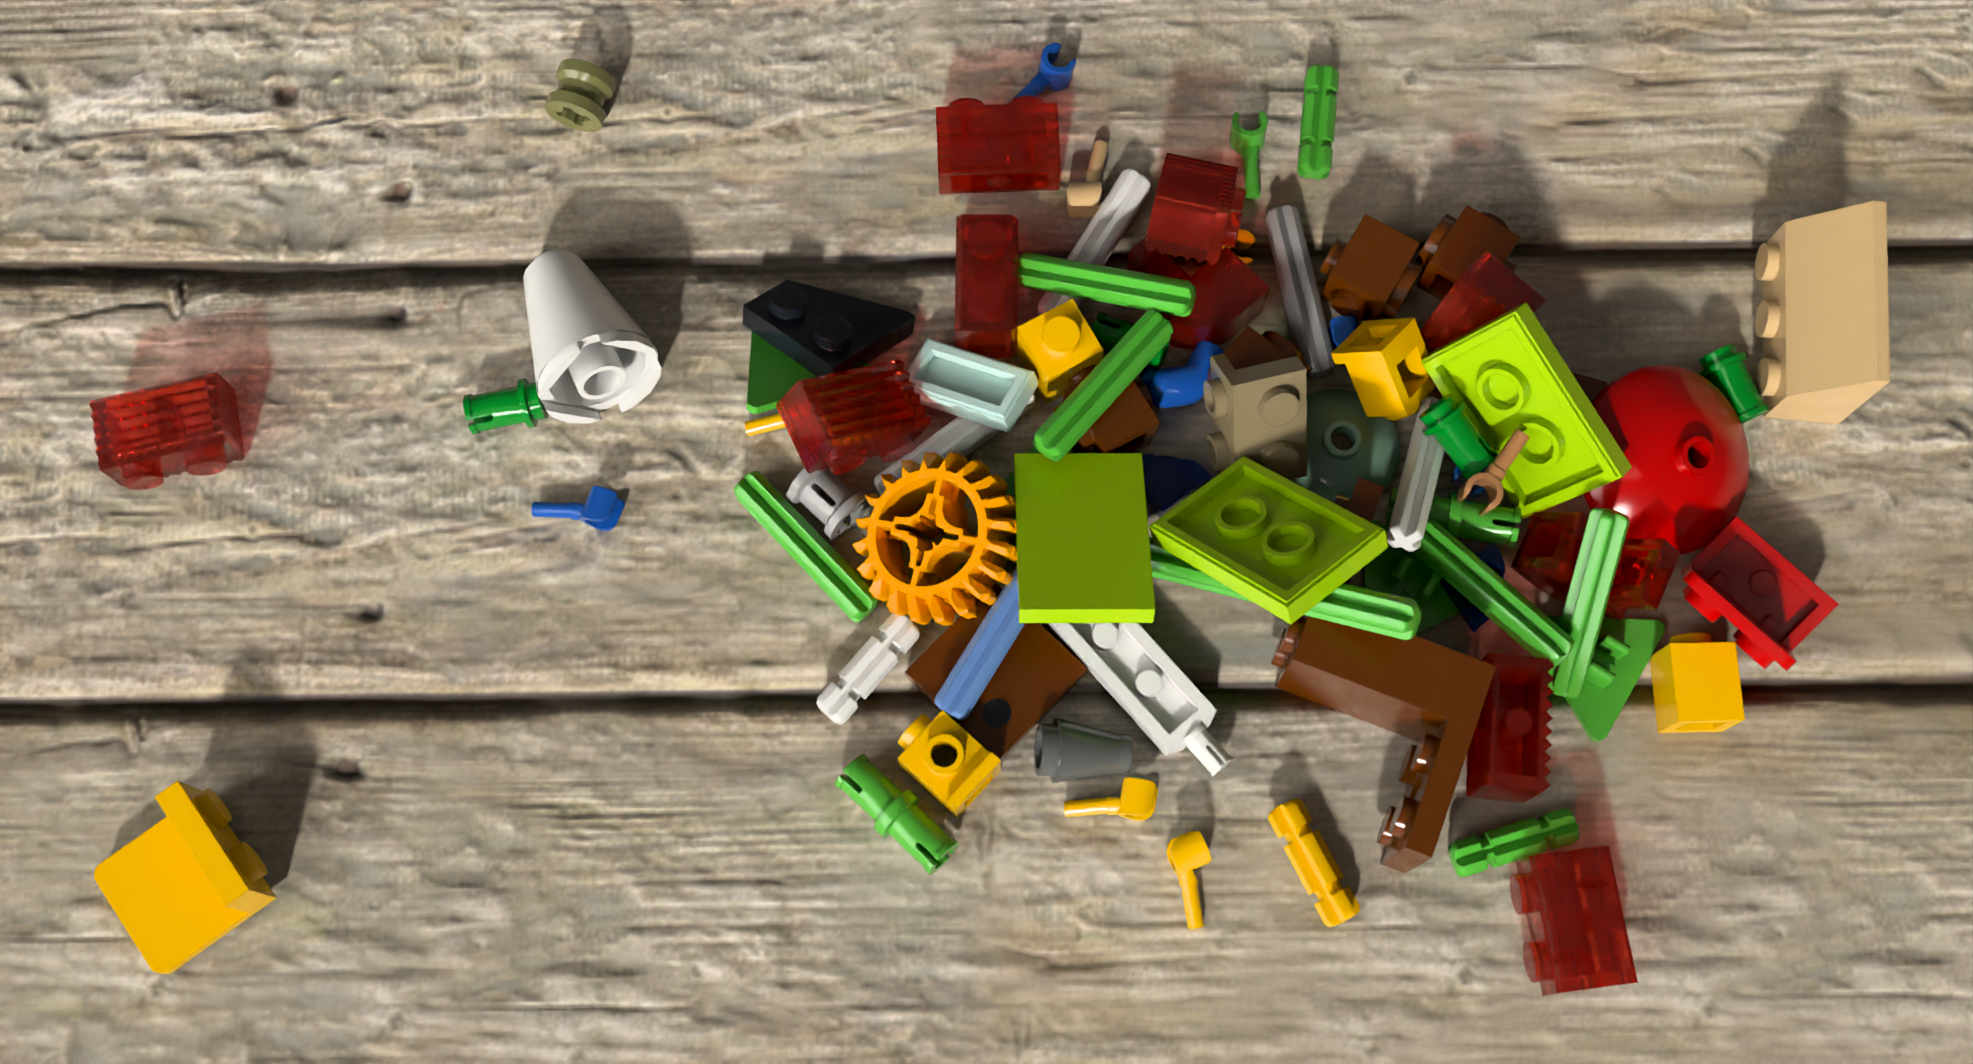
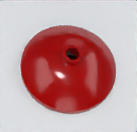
(1655, 421)

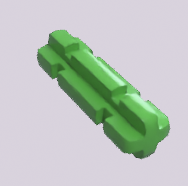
(1318, 122)
(1513, 842)

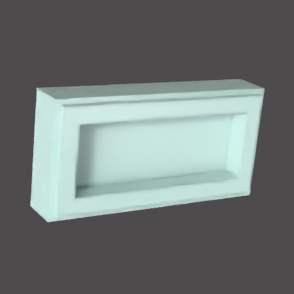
(971, 385)

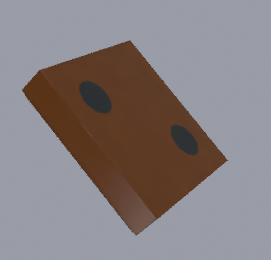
(1020, 693)

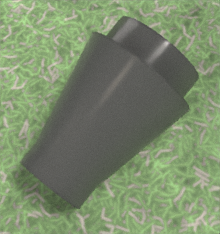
(1079, 751)

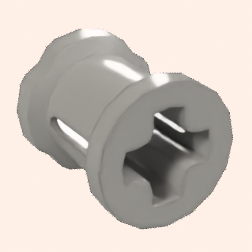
(837, 519)

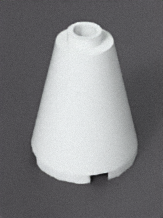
(583, 342)

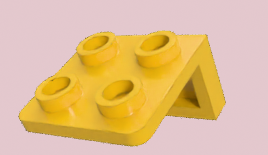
(184, 879)

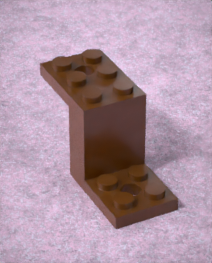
(1398, 686)

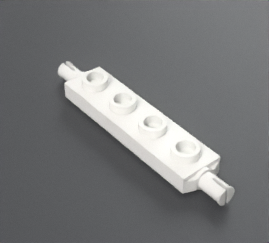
(1145, 685)

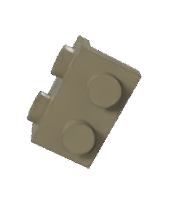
(1258, 415)

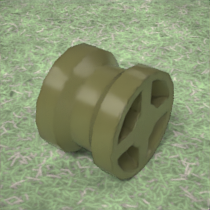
(580, 95)

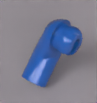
(1181, 384)

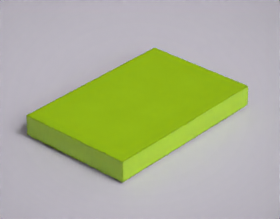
(1520, 382)
(1269, 538)
(1082, 539)

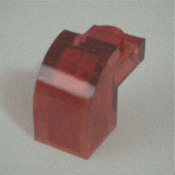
(1225, 301)
(1552, 549)

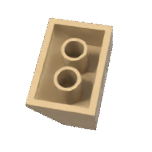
(1824, 314)

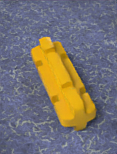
(1313, 862)

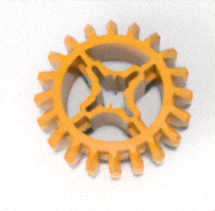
(942, 490)

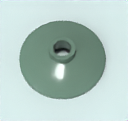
(1373, 450)

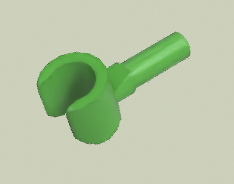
(1248, 145)

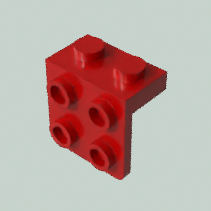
(1756, 592)

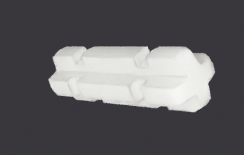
(868, 668)

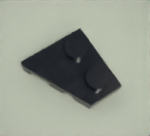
(825, 328)

